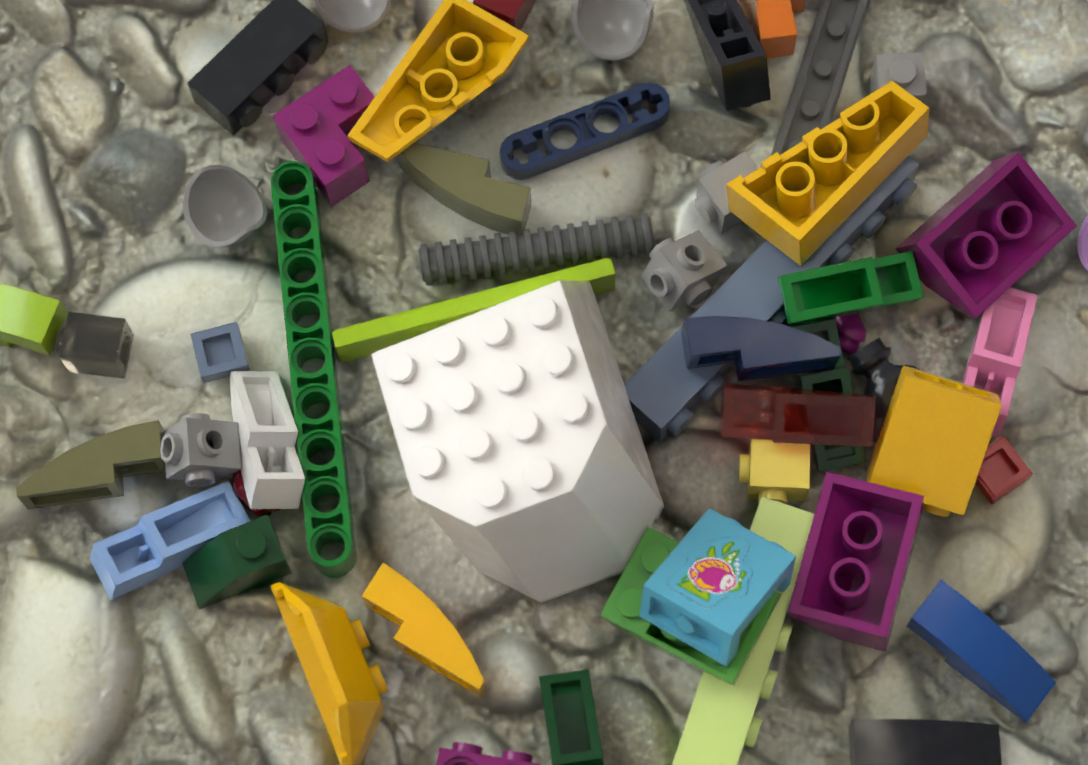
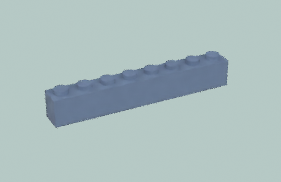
(667, 391)

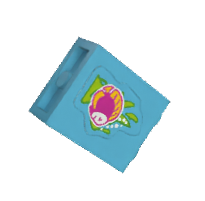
(715, 585)

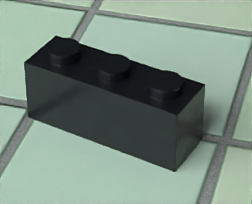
(259, 64)

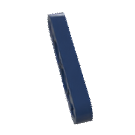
(588, 137)

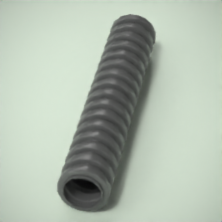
(536, 249)

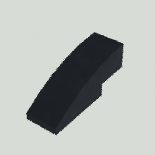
(923, 742)

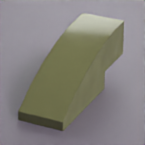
(467, 187)
(95, 467)

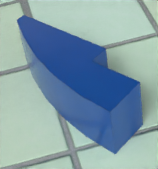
(981, 651)

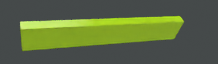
(377, 334)

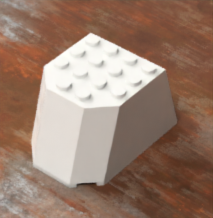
(524, 440)

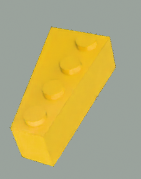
(820, 182)

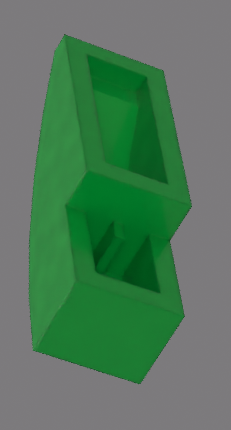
(850, 288)

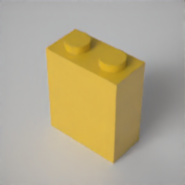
(934, 439)

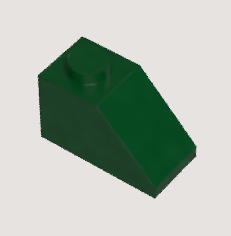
(236, 562)

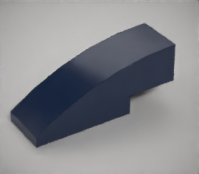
(755, 347)

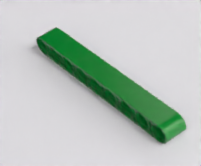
(315, 387)

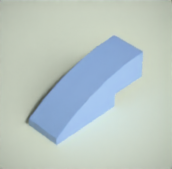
(165, 539)

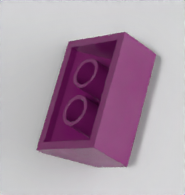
(988, 235)
(856, 560)

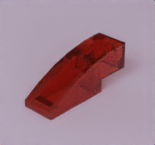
(796, 415)

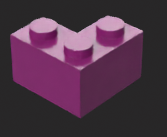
(317, 132)

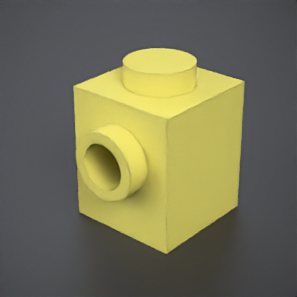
(775, 470)

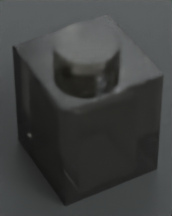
(95, 345)

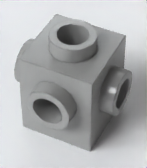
(683, 270)
(201, 450)

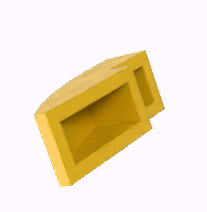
(423, 629)

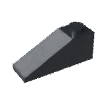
(730, 52)

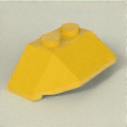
(335, 669)

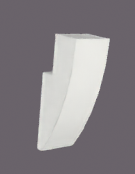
(266, 440)

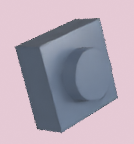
(219, 352)

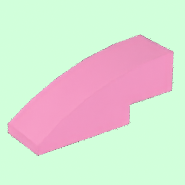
(1000, 348)

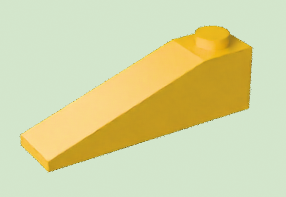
(442, 71)

